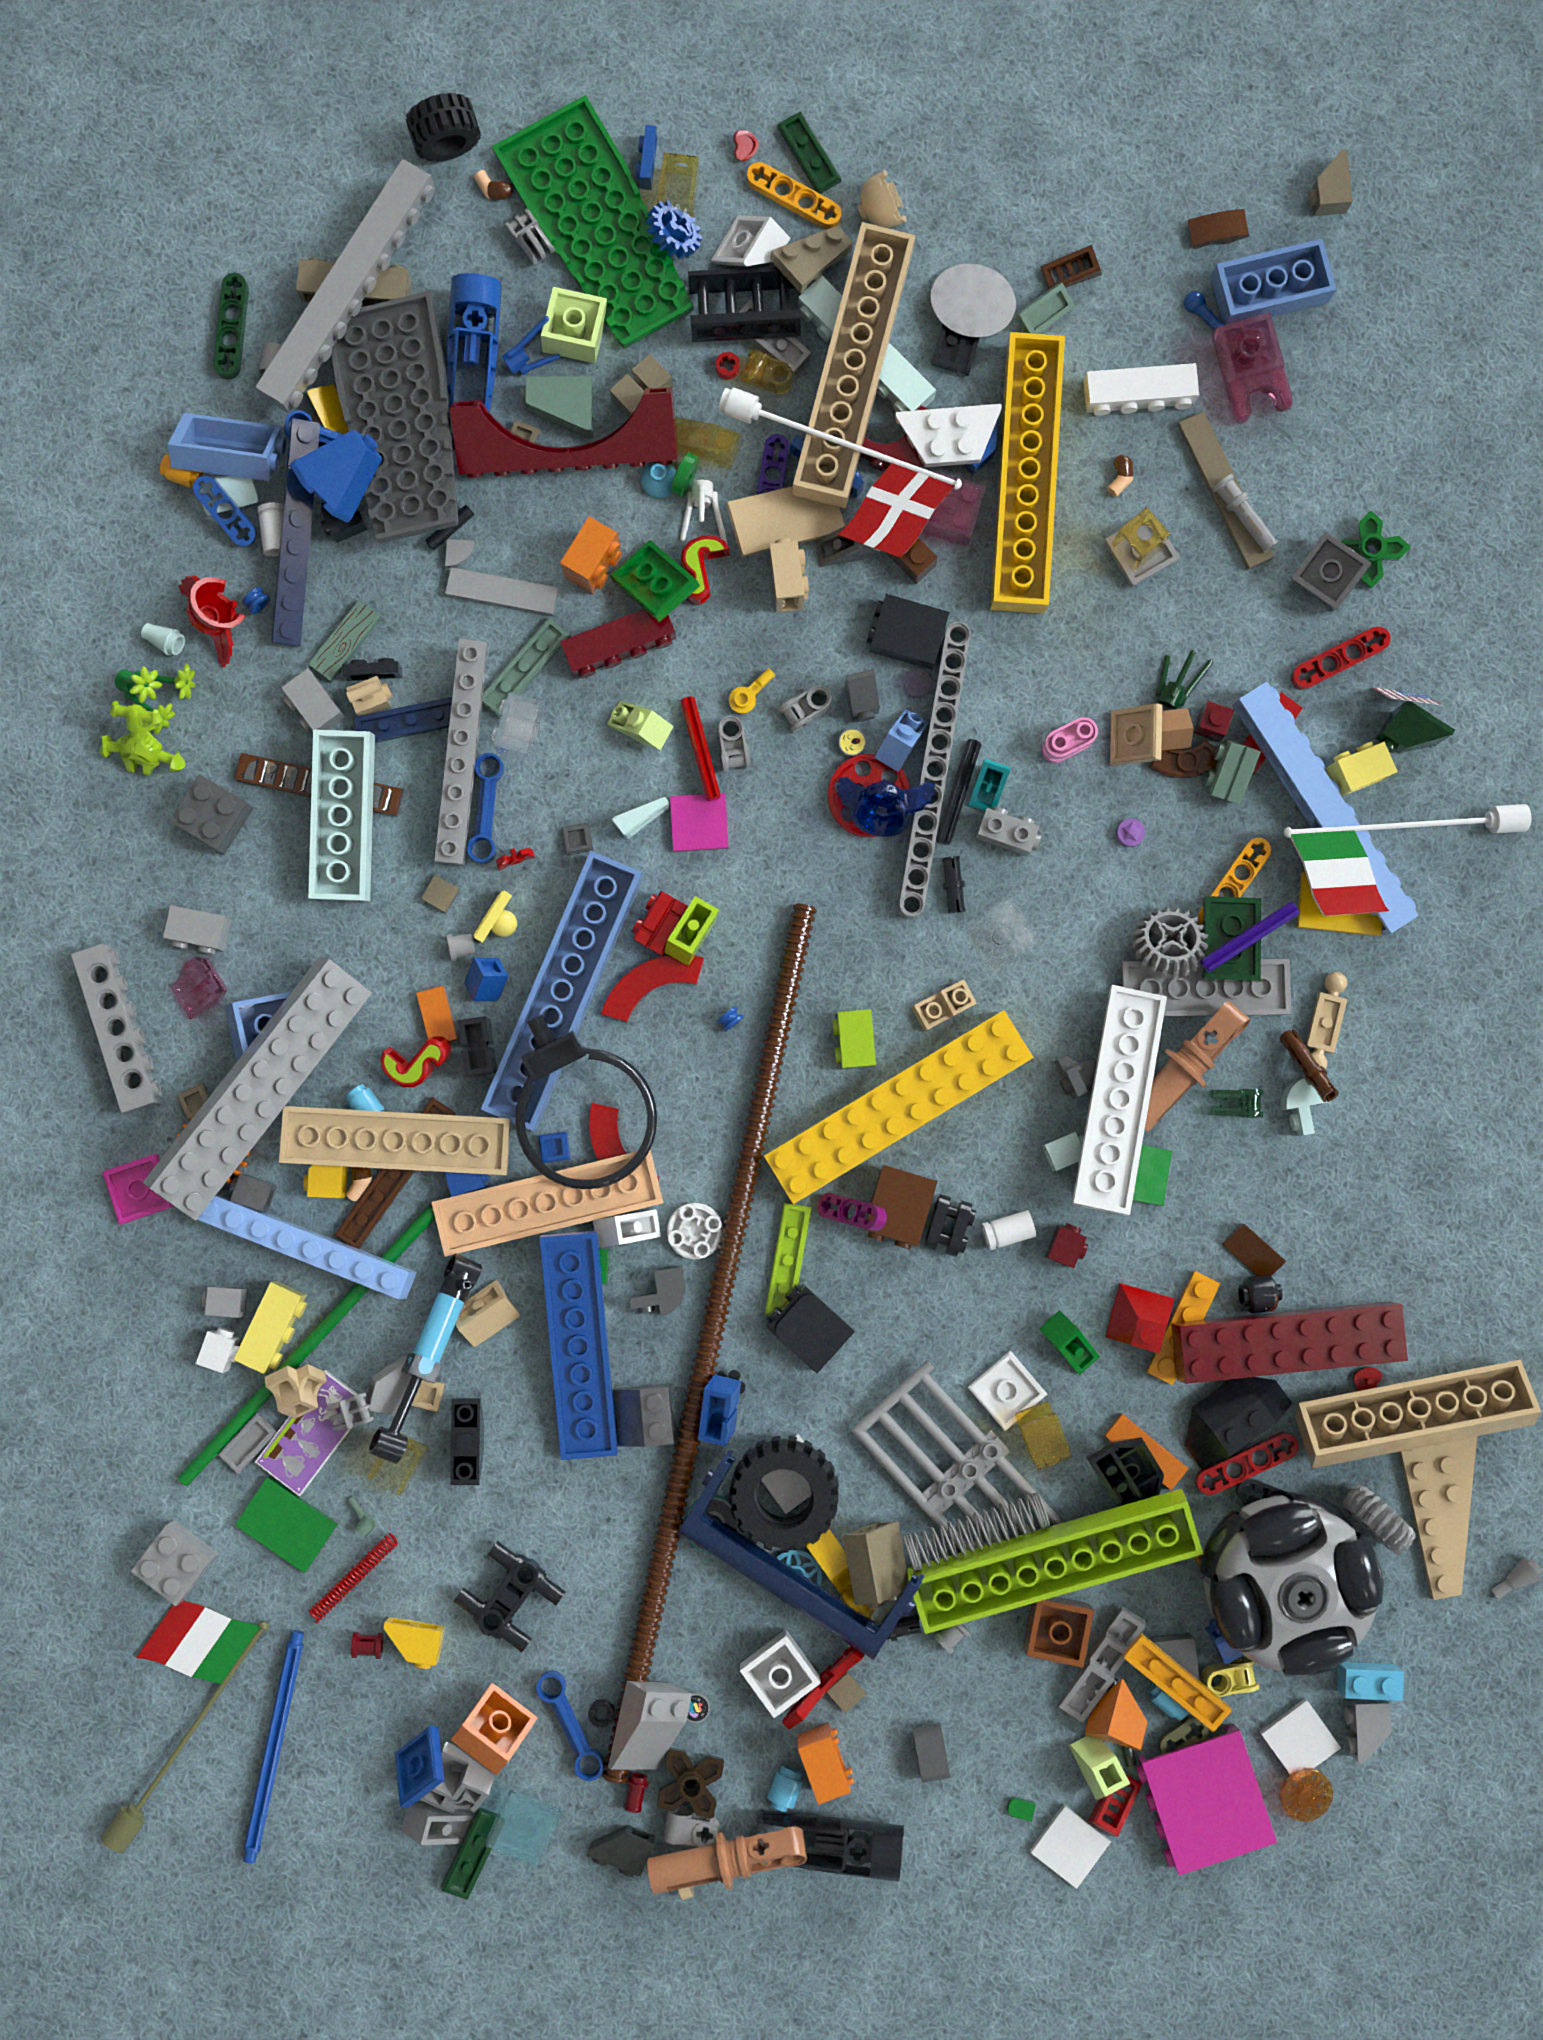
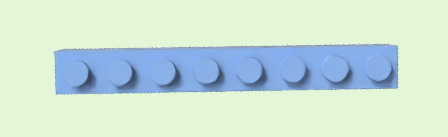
(309, 1247)

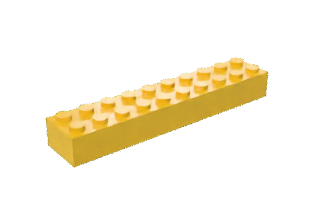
(1027, 473)
(898, 1107)

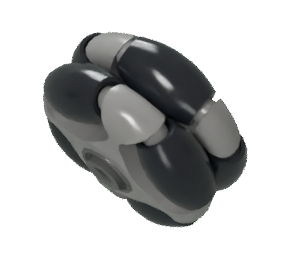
(1291, 1583)

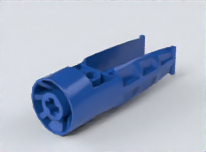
(474, 298)

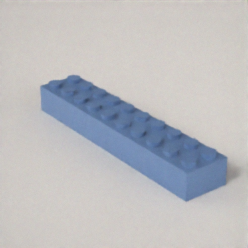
(566, 980)

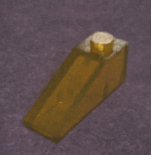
(708, 441)

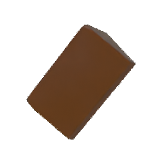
(1253, 1251)

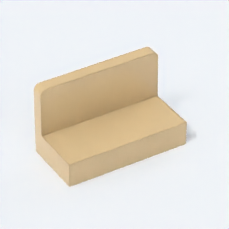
(486, 1314)

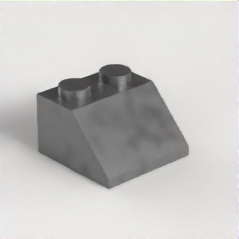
(644, 1416)

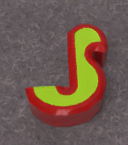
(693, 558)
(420, 1068)

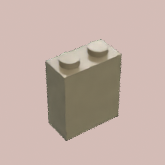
(876, 1563)

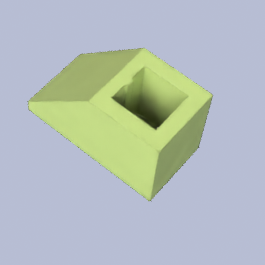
(640, 724)
(1099, 1766)

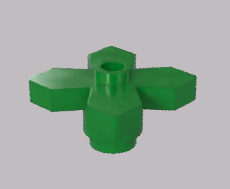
(1385, 548)

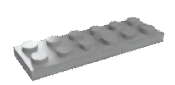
(1195, 998)

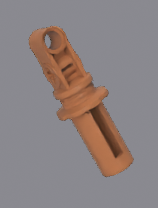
(1192, 1061)
(727, 1860)

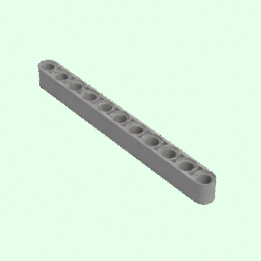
(936, 757)

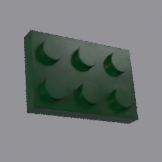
(1224, 921)

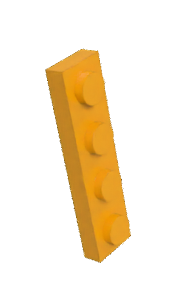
(1191, 1307)
(1177, 1682)

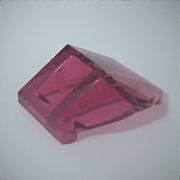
(199, 987)

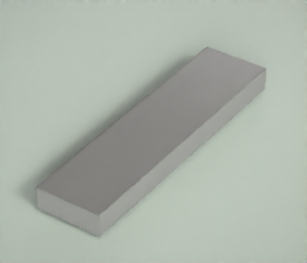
(502, 591)

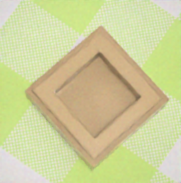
(429, 1396)

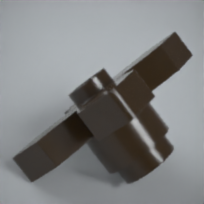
(699, 1796)

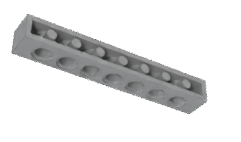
(461, 752)

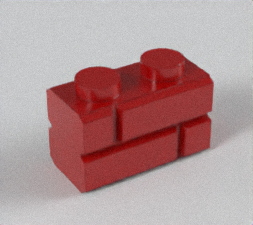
(659, 922)

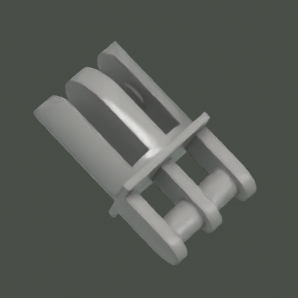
(529, 234)
(352, 1411)

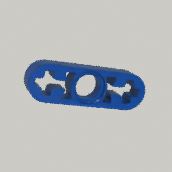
(216, 489)

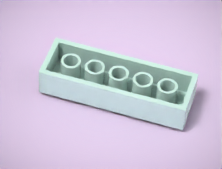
(341, 815)

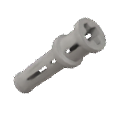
(1233, 504)

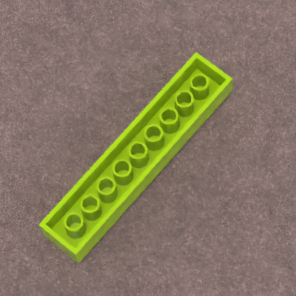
(1056, 1561)

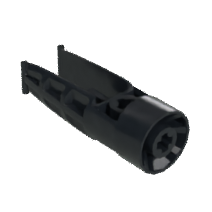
(880, 1850)

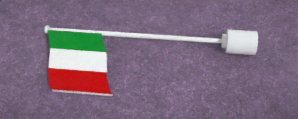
(1341, 870)

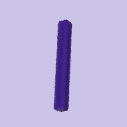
(1249, 937)

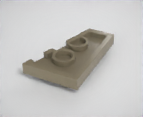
(810, 256)

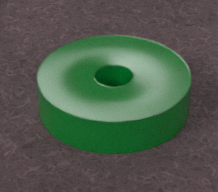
(685, 474)

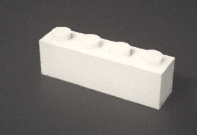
(1141, 388)

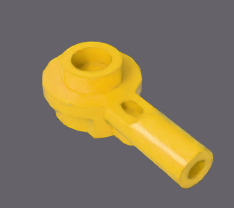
(743, 699)

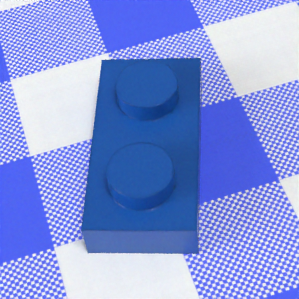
(647, 147)

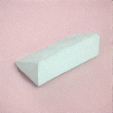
(240, 489)

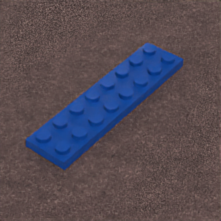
(579, 1345)

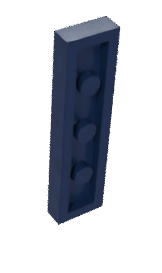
(406, 720)

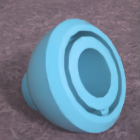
(658, 479)

